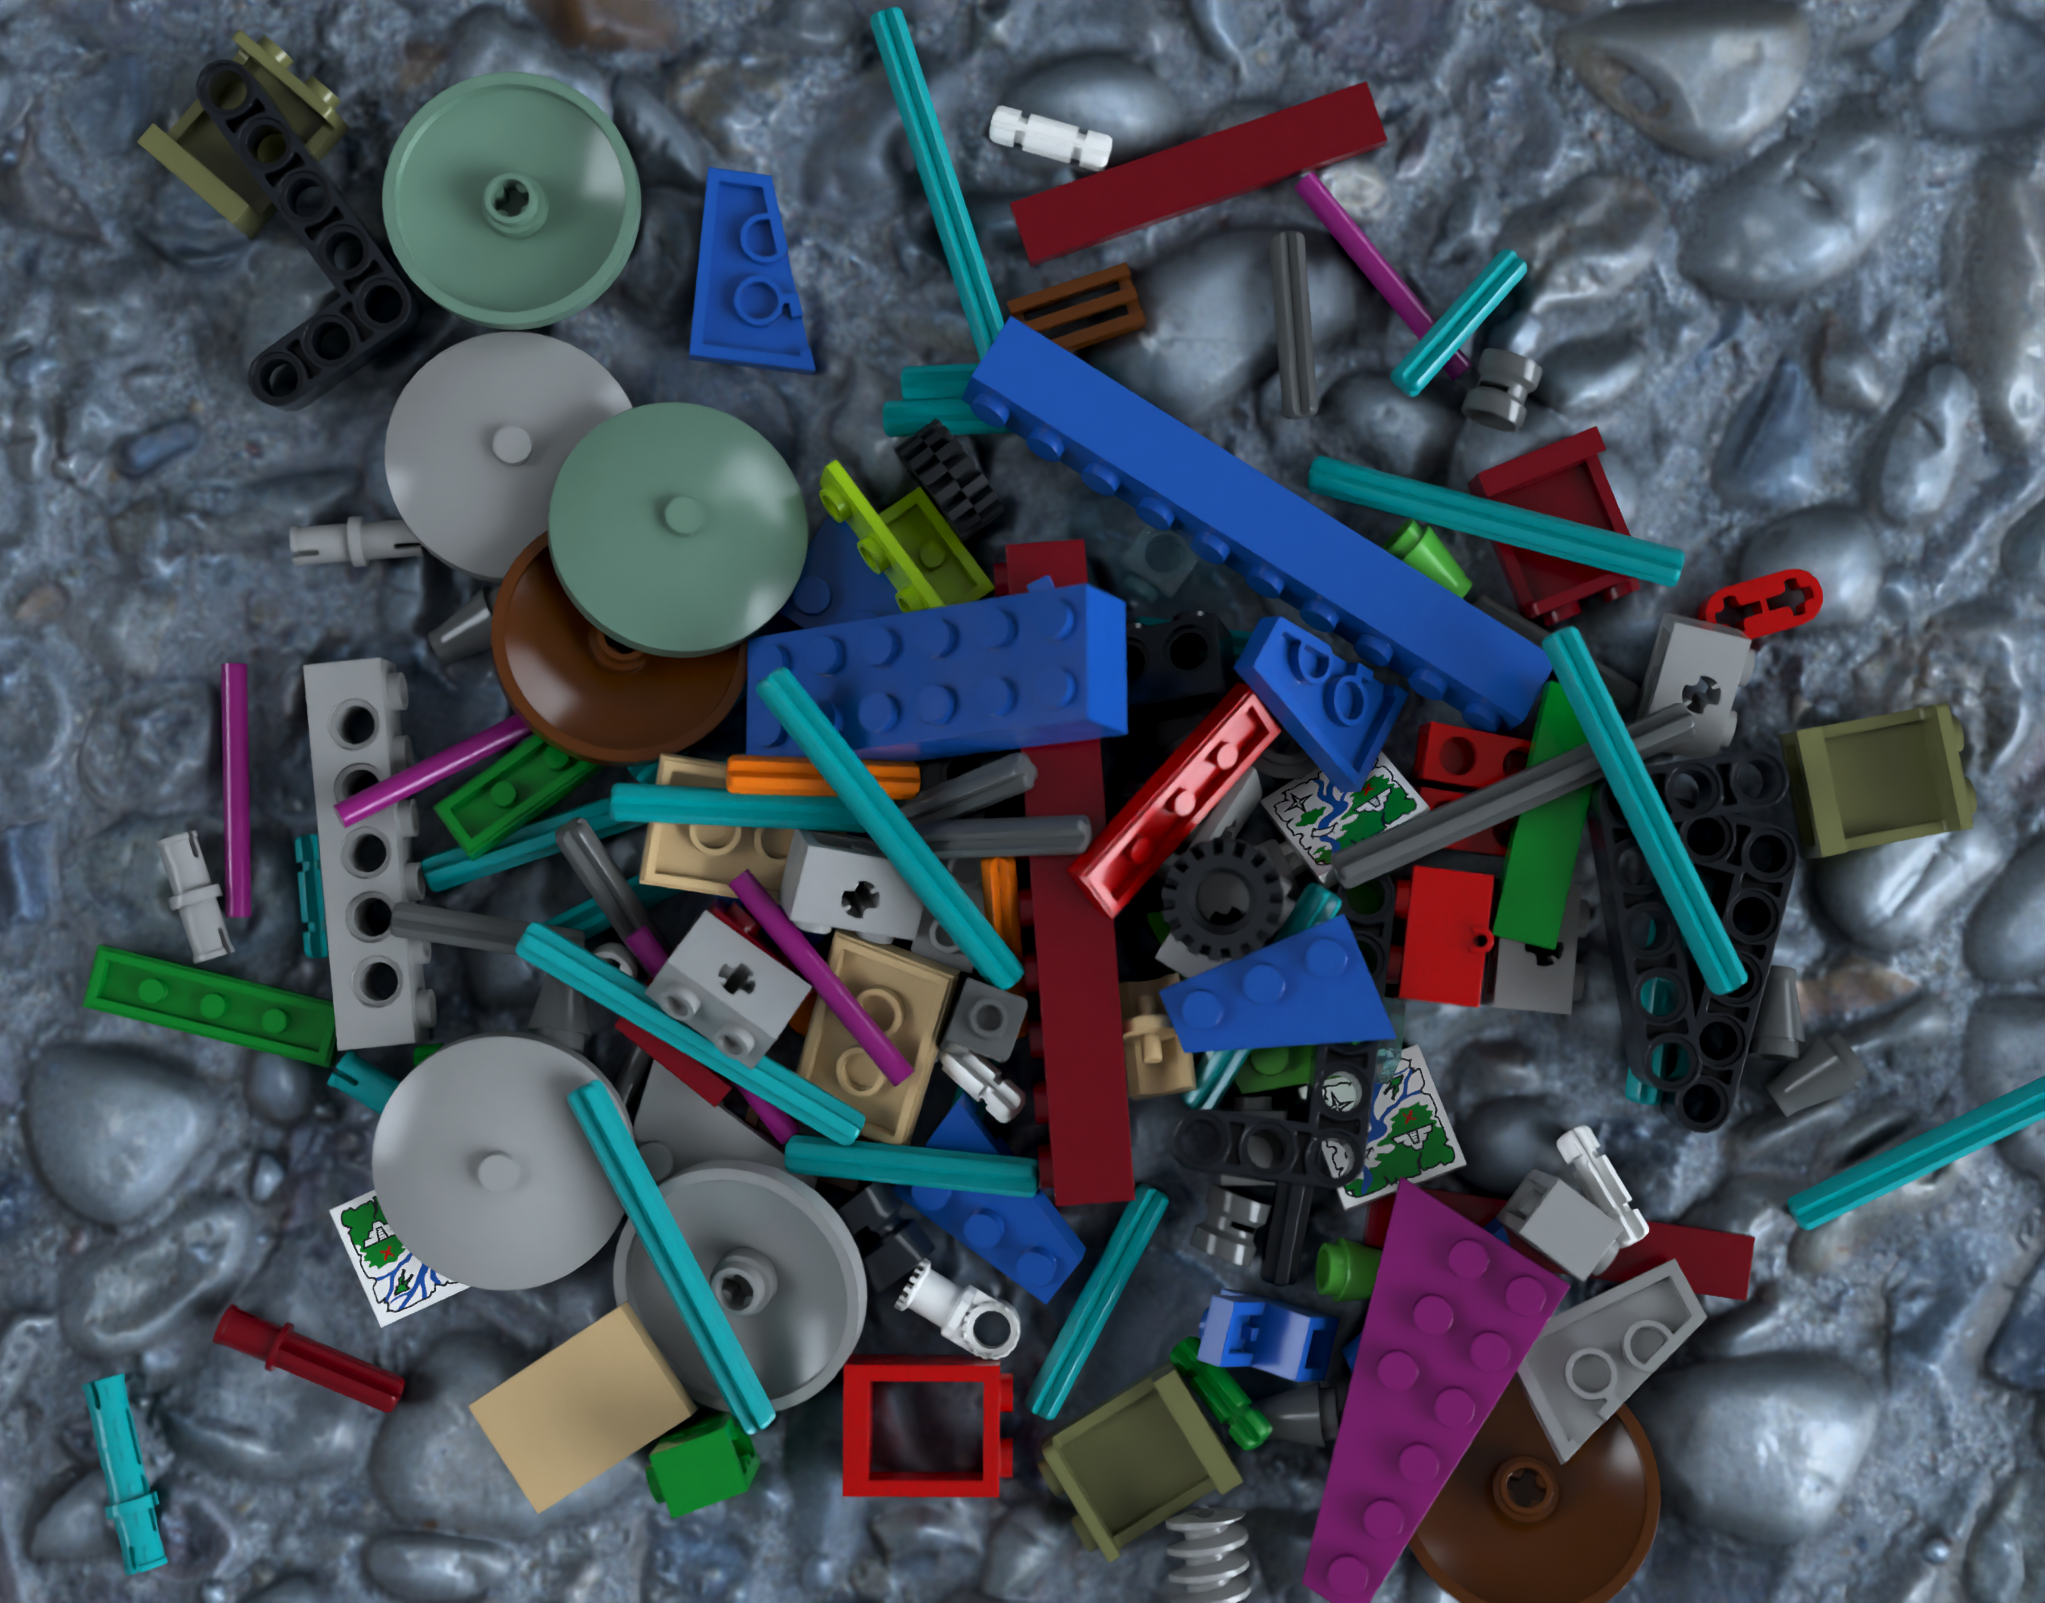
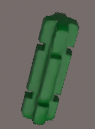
(1221, 1395)

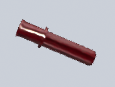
(308, 1359)

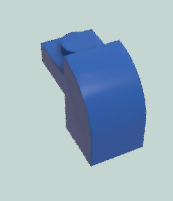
(1267, 1335)

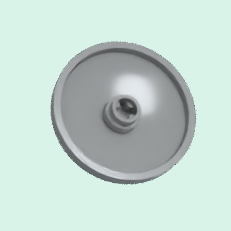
(485, 440)
(491, 1165)
(775, 1267)

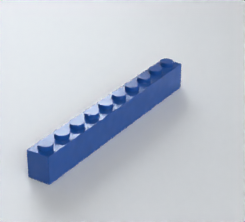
(1257, 529)

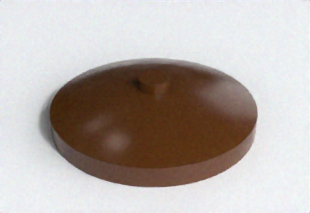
(591, 691)
(1539, 1530)

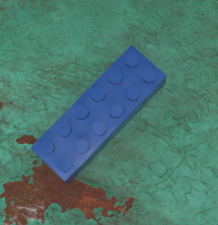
(955, 677)

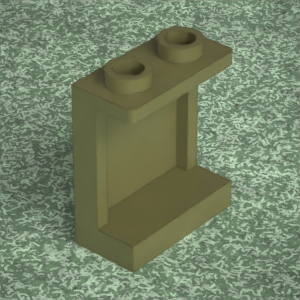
(209, 164)
(1878, 780)
(1136, 1460)

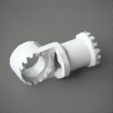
(956, 1310)

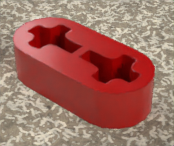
(1757, 592)

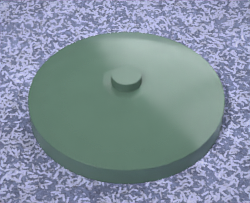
(511, 200)
(677, 529)

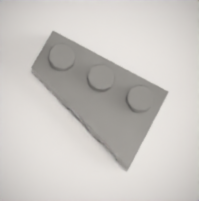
(683, 1130)
(1604, 1351)

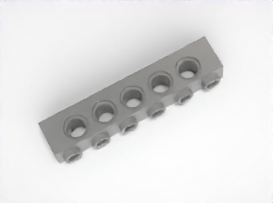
(333, 698)

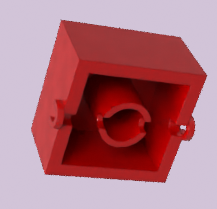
(1438, 936)

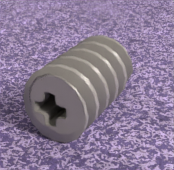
(1210, 1556)

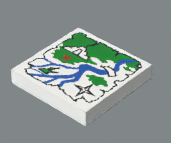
(1323, 820)
(1405, 1134)
(388, 1272)

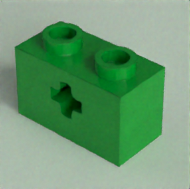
(701, 1463)

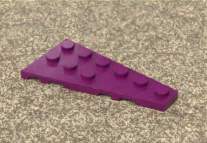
(1432, 1360)

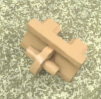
(1150, 1044)

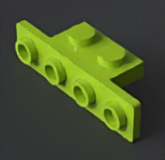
(907, 544)

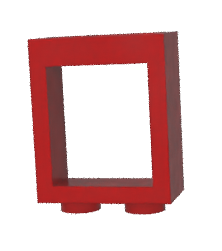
(858, 1379)

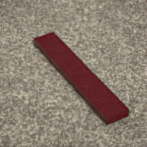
(1198, 174)
(1710, 1259)

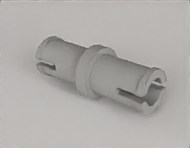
(353, 542)
(195, 896)

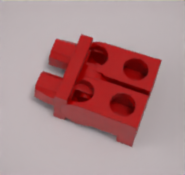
(1467, 761)

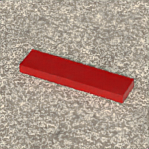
(1174, 800)

